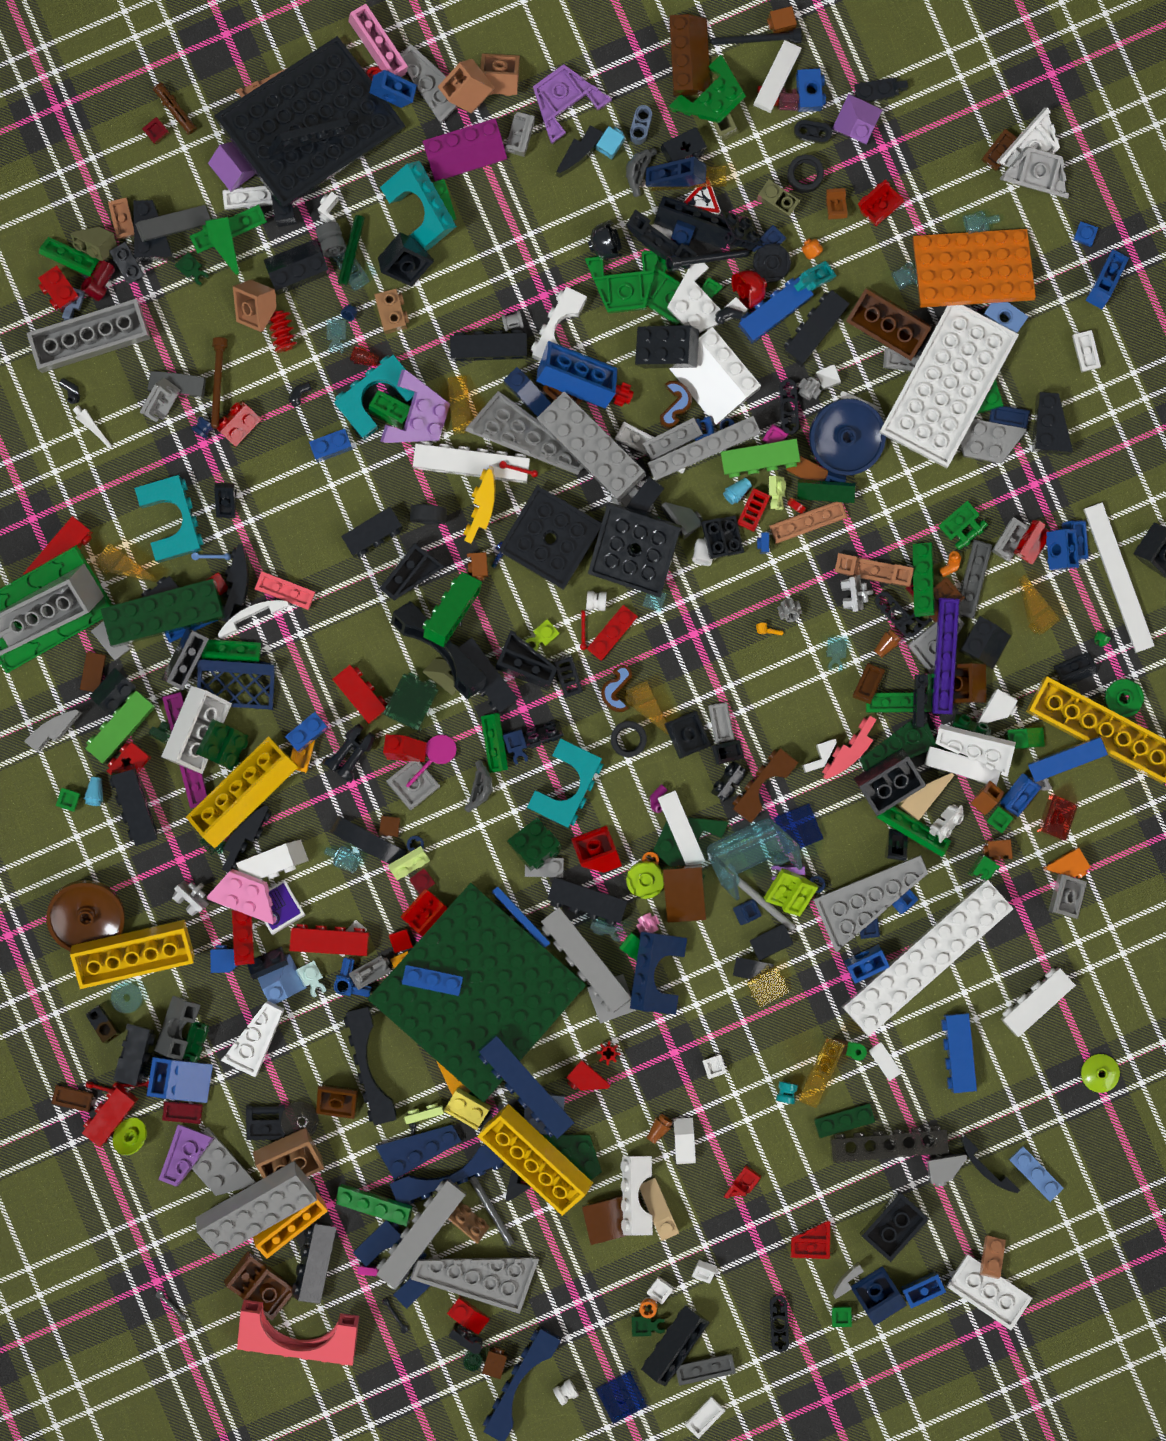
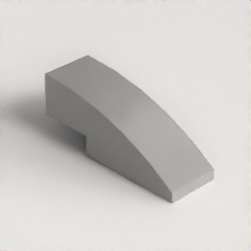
(52, 729)

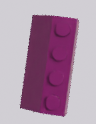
(465, 150)

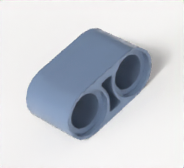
(640, 124)

